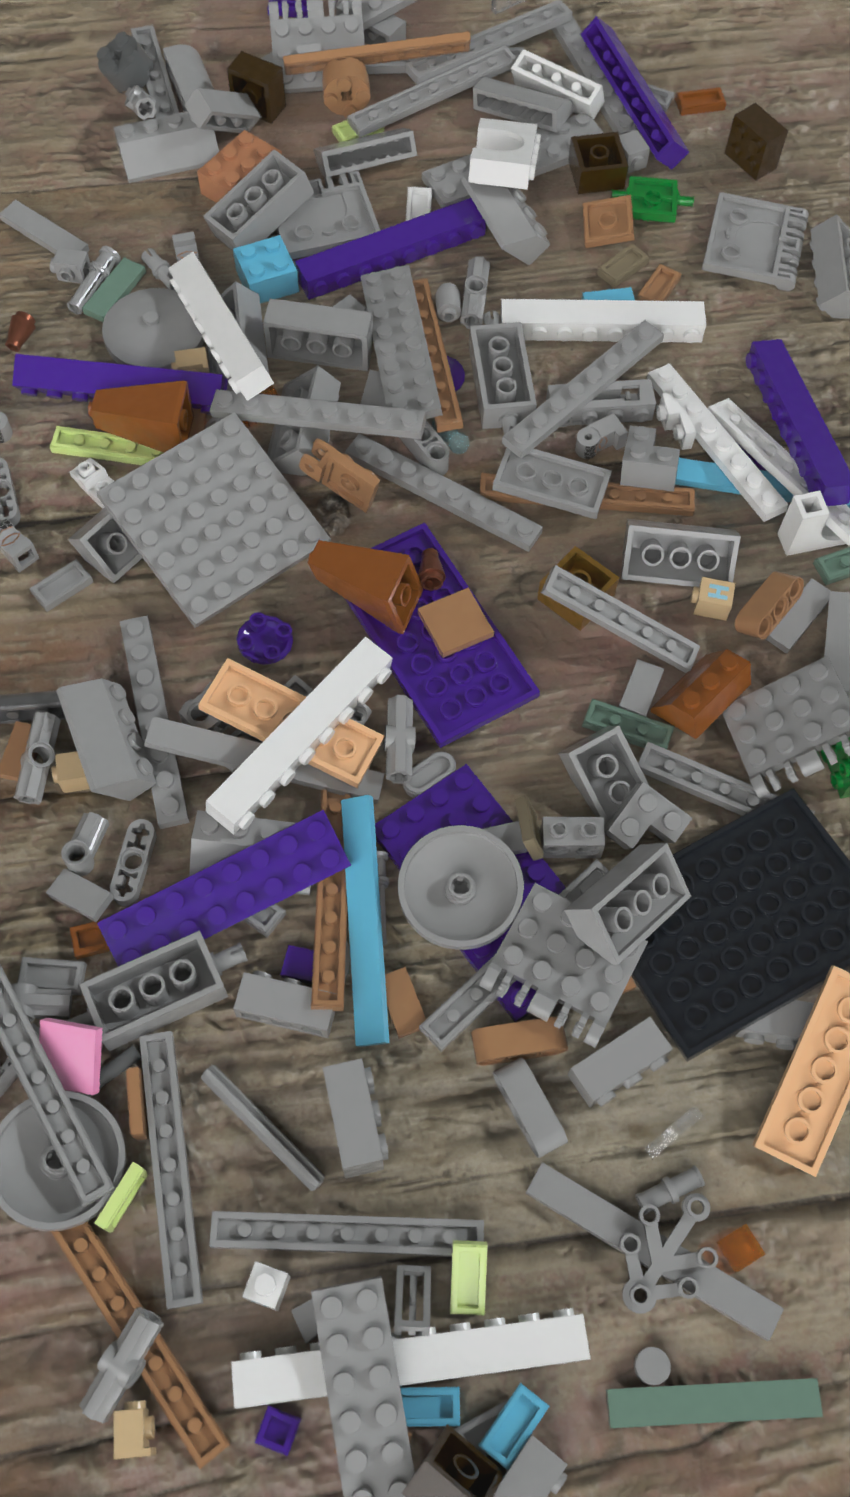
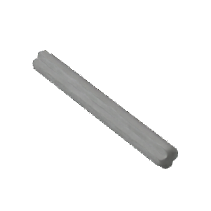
(263, 1127)

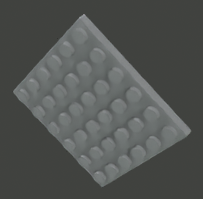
(213, 518)

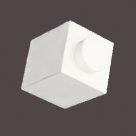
(266, 1286)

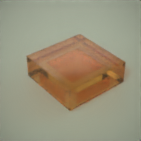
(740, 1248)

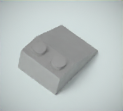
(603, 770)

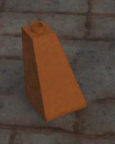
(146, 414)
(371, 579)

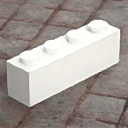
(547, 77)

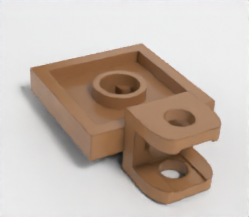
(341, 474)

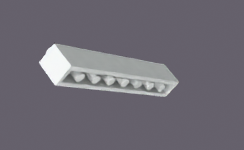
(604, 319)
(219, 328)
(299, 736)

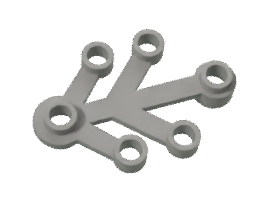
(664, 1258)

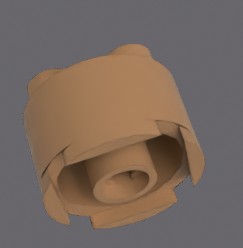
(345, 86)

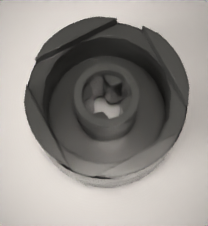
(124, 62)

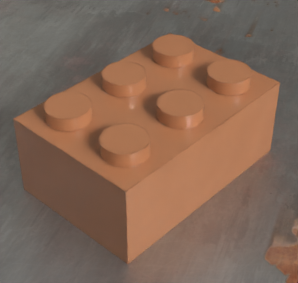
(232, 165)

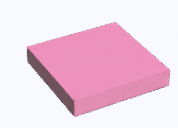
(74, 1053)

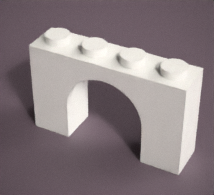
(504, 153)
(805, 526)

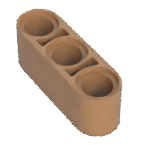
(769, 605)
(517, 1040)

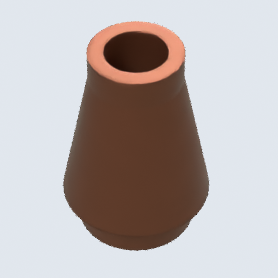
(20, 329)
(431, 571)

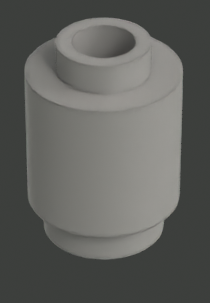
(448, 302)

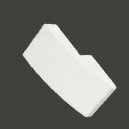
(676, 419)
(91, 478)

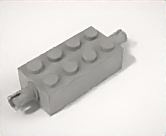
(501, 373)
(156, 989)

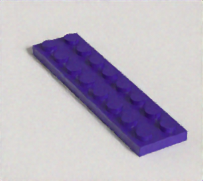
(228, 890)

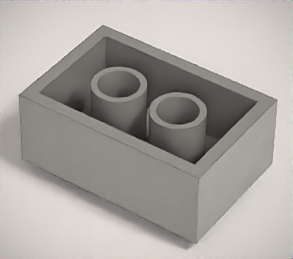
(355, 1118)

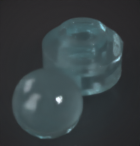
(457, 443)

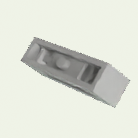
(627, 406)

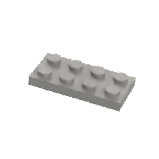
(553, 481)

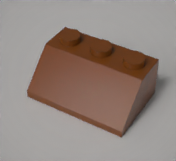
(704, 692)

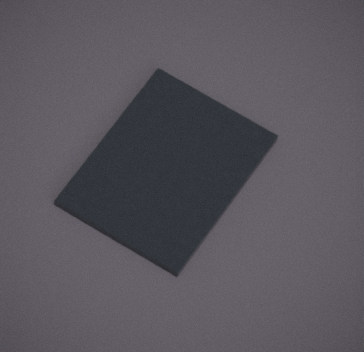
(757, 928)

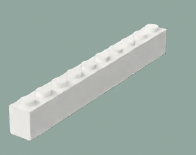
(421, 1358)

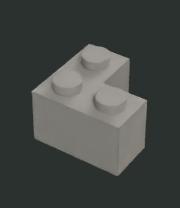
(648, 464)
(645, 810)

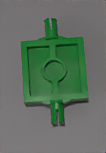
(654, 198)

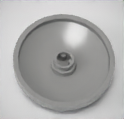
(149, 328)
(460, 887)
(32, 1177)

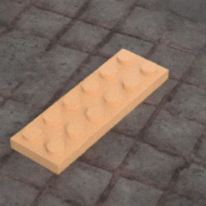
(261, 705)
(814, 1082)

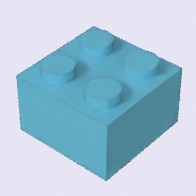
(266, 268)

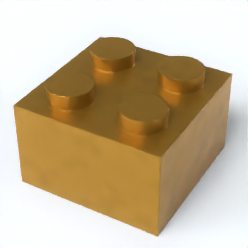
(590, 571)

